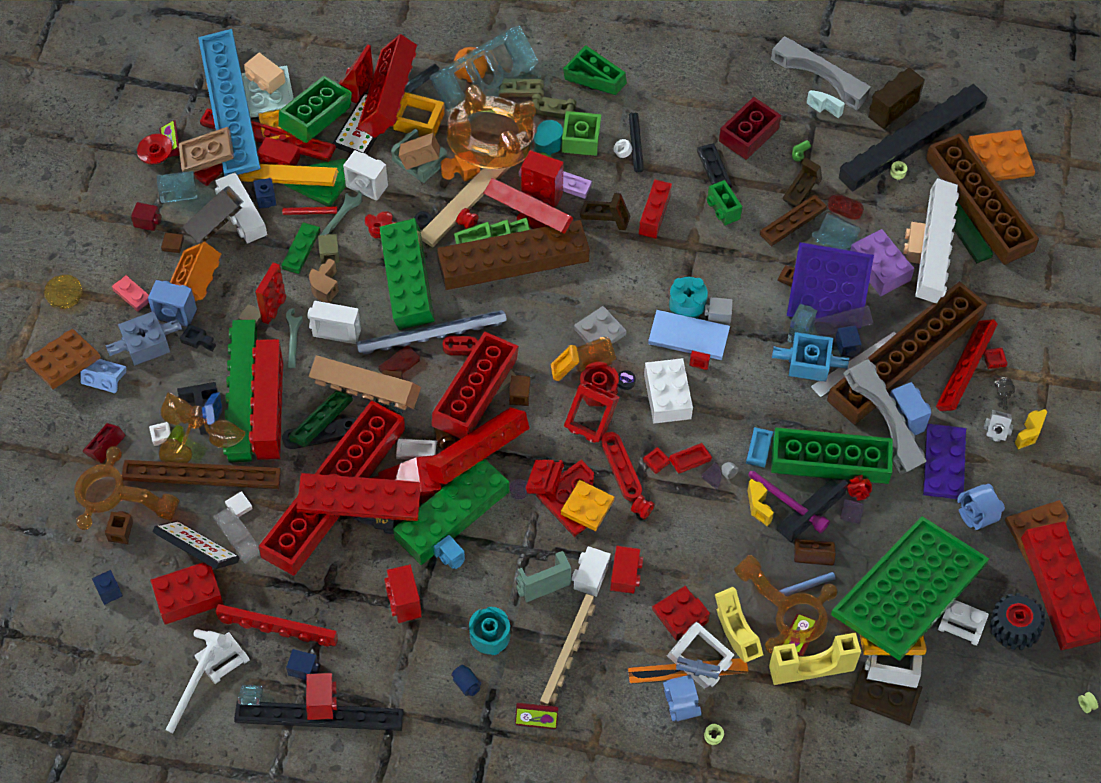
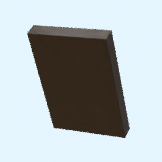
(886, 698)

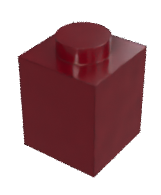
(146, 216)

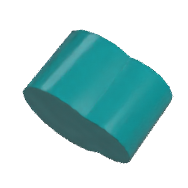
(548, 137)

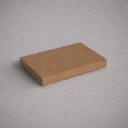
(206, 150)

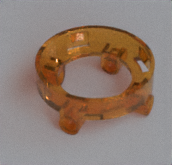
(510, 148)

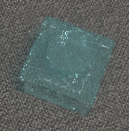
(250, 695)

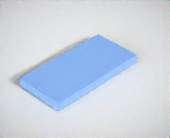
(688, 334)

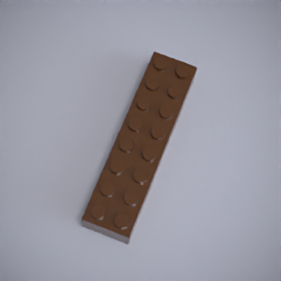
(983, 199)
(512, 255)

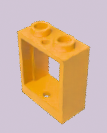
(407, 125)

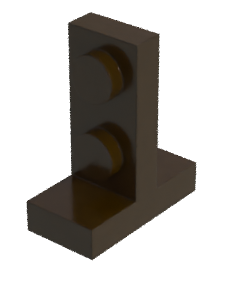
(803, 183)
(607, 211)

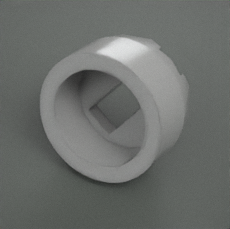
(729, 470)

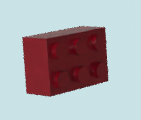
(749, 128)

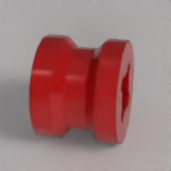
(467, 219)
(642, 507)

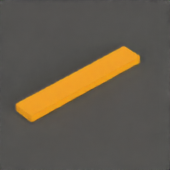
(293, 175)

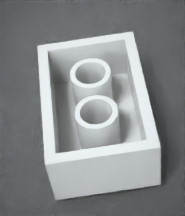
(668, 390)

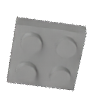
(599, 325)

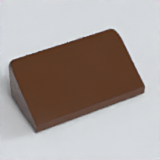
(814, 552)

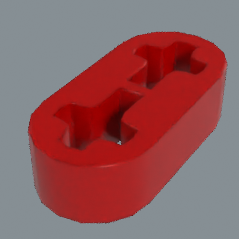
(460, 345)

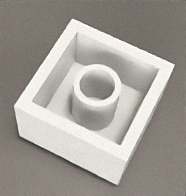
(365, 175)

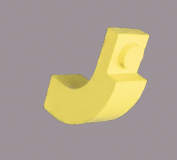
(737, 630)

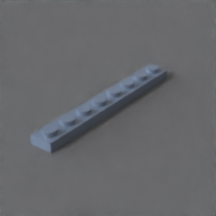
(423, 334)

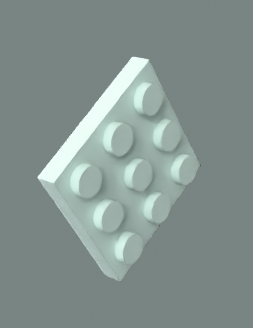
(261, 101)

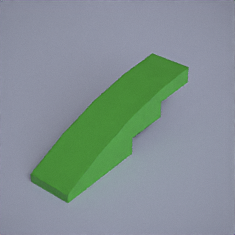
(486, 230)

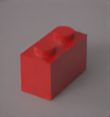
(278, 153)
(625, 569)
(320, 697)

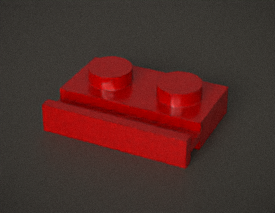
(544, 477)

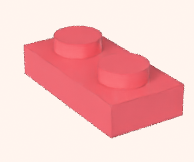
(131, 293)

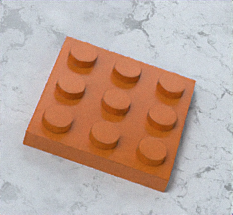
(1003, 154)

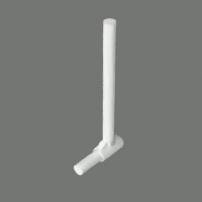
(213, 641)

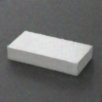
(410, 449)

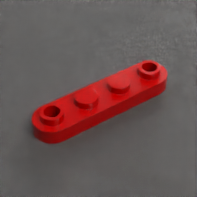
(621, 466)

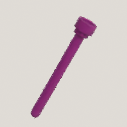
(819, 523)

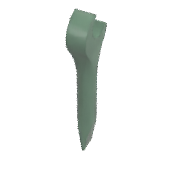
(349, 203)
(294, 324)

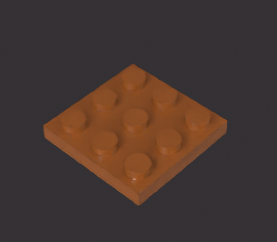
(62, 359)

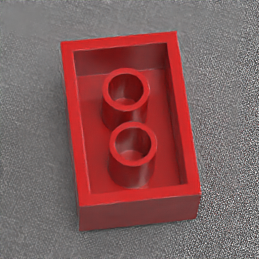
(542, 178)
(186, 592)

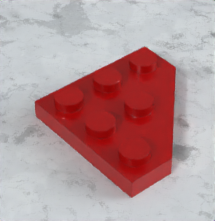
(566, 485)

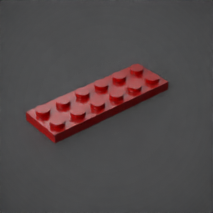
(358, 497)

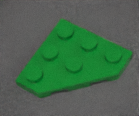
(324, 194)

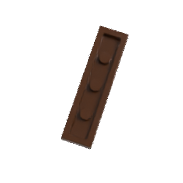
(793, 220)

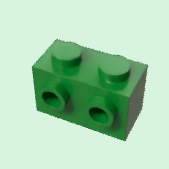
(724, 202)

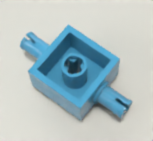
(810, 357)

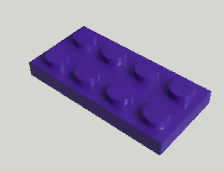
(944, 461)

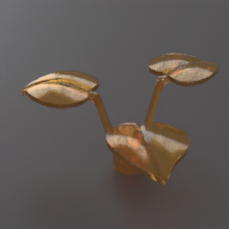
(177, 410)

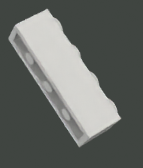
(247, 219)

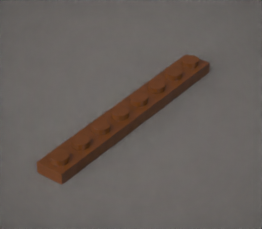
(201, 474)

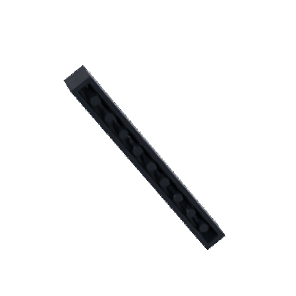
(912, 137)

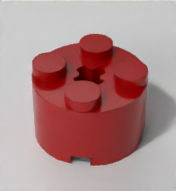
(601, 376)

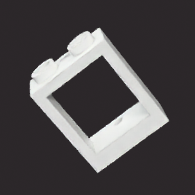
(334, 322)
(682, 644)
(894, 674)

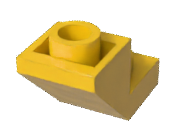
(1033, 424)
(757, 494)

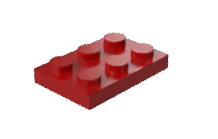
(270, 293)

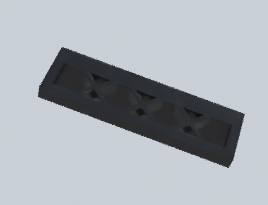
(817, 505)

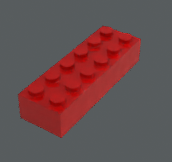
(387, 86)
(475, 386)
(267, 399)
(1062, 585)

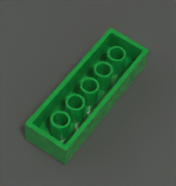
(406, 274)
(831, 455)
(452, 510)

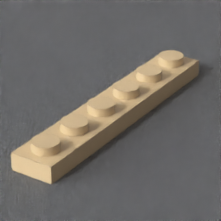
(572, 644)

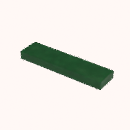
(970, 236)
(320, 418)

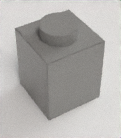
(719, 310)

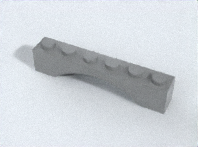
(792, 55)
(866, 381)

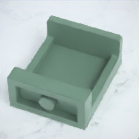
(421, 172)
(545, 581)

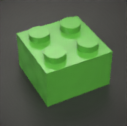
(581, 133)

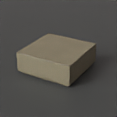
(250, 313)

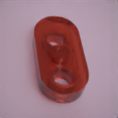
(844, 206)

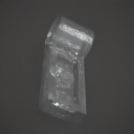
(237, 535)

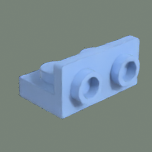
(103, 375)

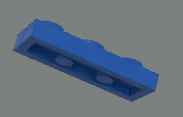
(212, 408)

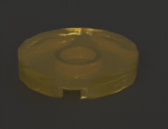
(63, 291)

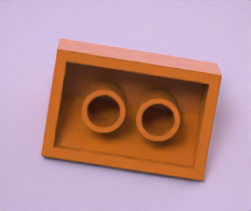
(196, 269)

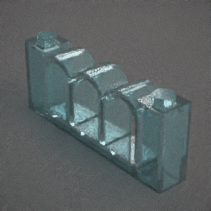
(518, 49)

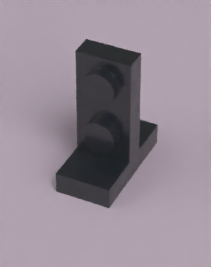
(199, 395)

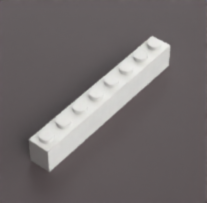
(937, 241)

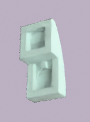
(822, 101)

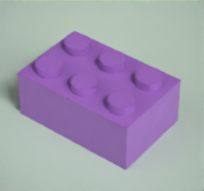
(889, 265)

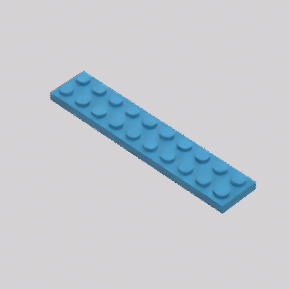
(229, 99)

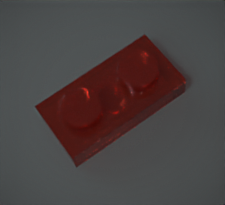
(400, 361)

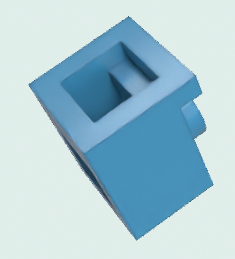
(449, 552)

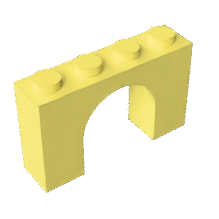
(839, 658)

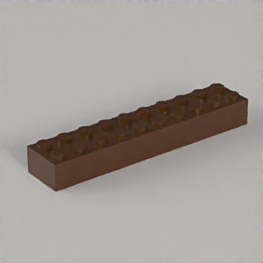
(913, 348)

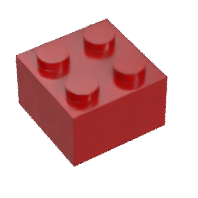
(403, 594)

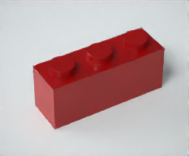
(655, 208)

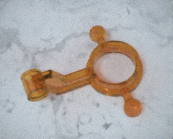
(163, 507)
(751, 569)

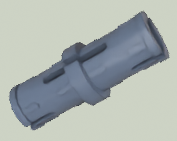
(697, 667)

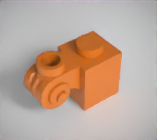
(456, 164)

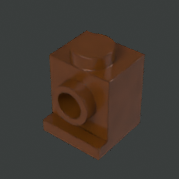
(114, 532)

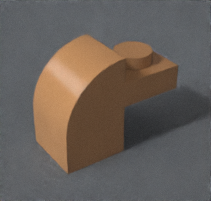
(321, 282)

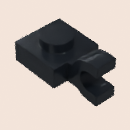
(196, 336)

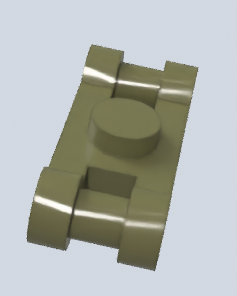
(521, 88)
(553, 106)

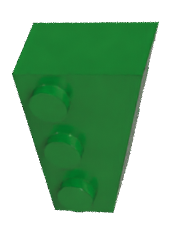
(595, 71)

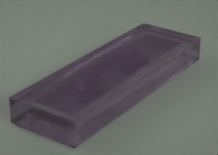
(856, 317)

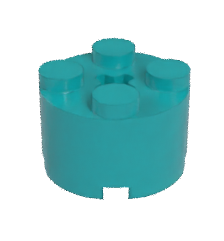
(688, 297)
(489, 630)

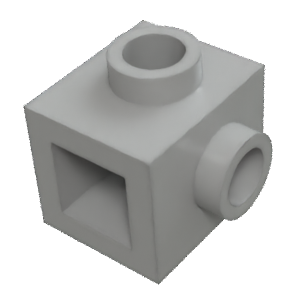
(998, 426)

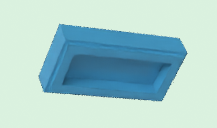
(759, 447)

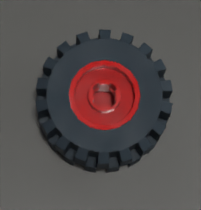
(1017, 621)

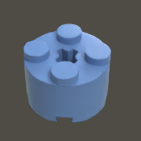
(980, 506)
(682, 698)

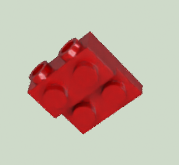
(680, 612)

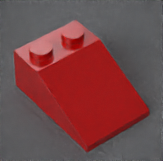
(359, 75)
(415, 471)

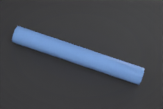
(808, 584)

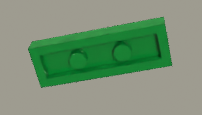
(301, 248)

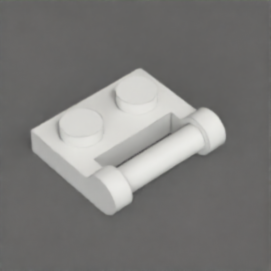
(966, 617)
(222, 654)

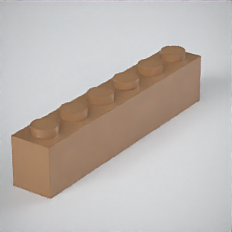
(365, 382)

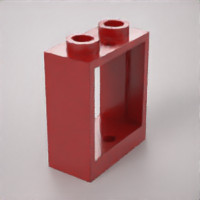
(599, 395)

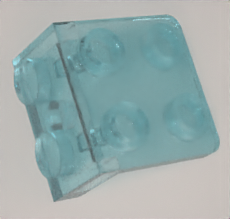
(836, 232)

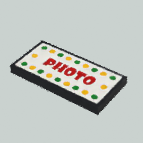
(350, 136)
(196, 544)

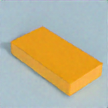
(564, 363)

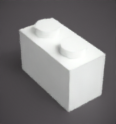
(591, 571)

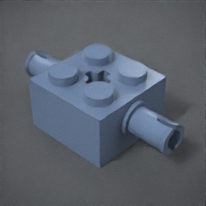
(144, 338)

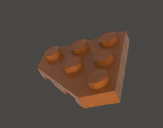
(1033, 518)

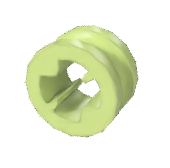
(899, 166)
(1088, 702)
(718, 728)

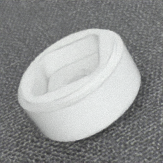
(623, 148)

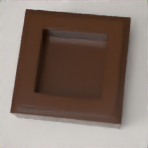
(172, 242)

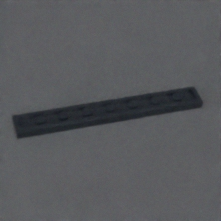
(344, 717)

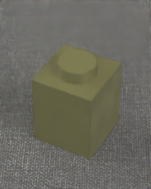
(328, 248)

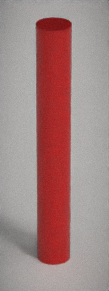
(309, 210)

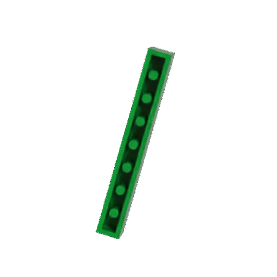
(239, 383)

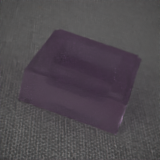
(852, 511)

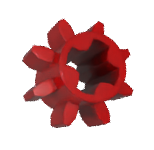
(859, 487)

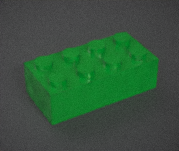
(314, 109)

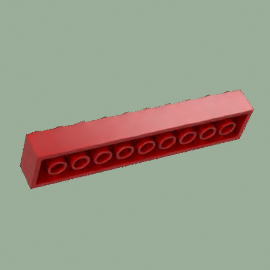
(355, 455)

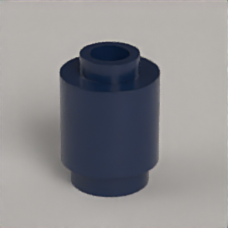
(466, 680)

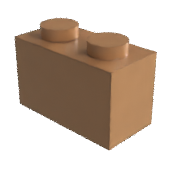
(419, 151)

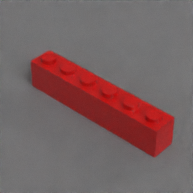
(477, 445)

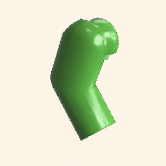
(798, 150)

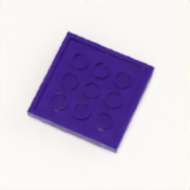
(829, 280)

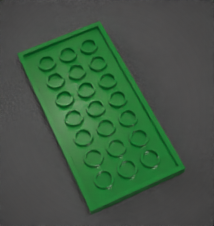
(910, 588)

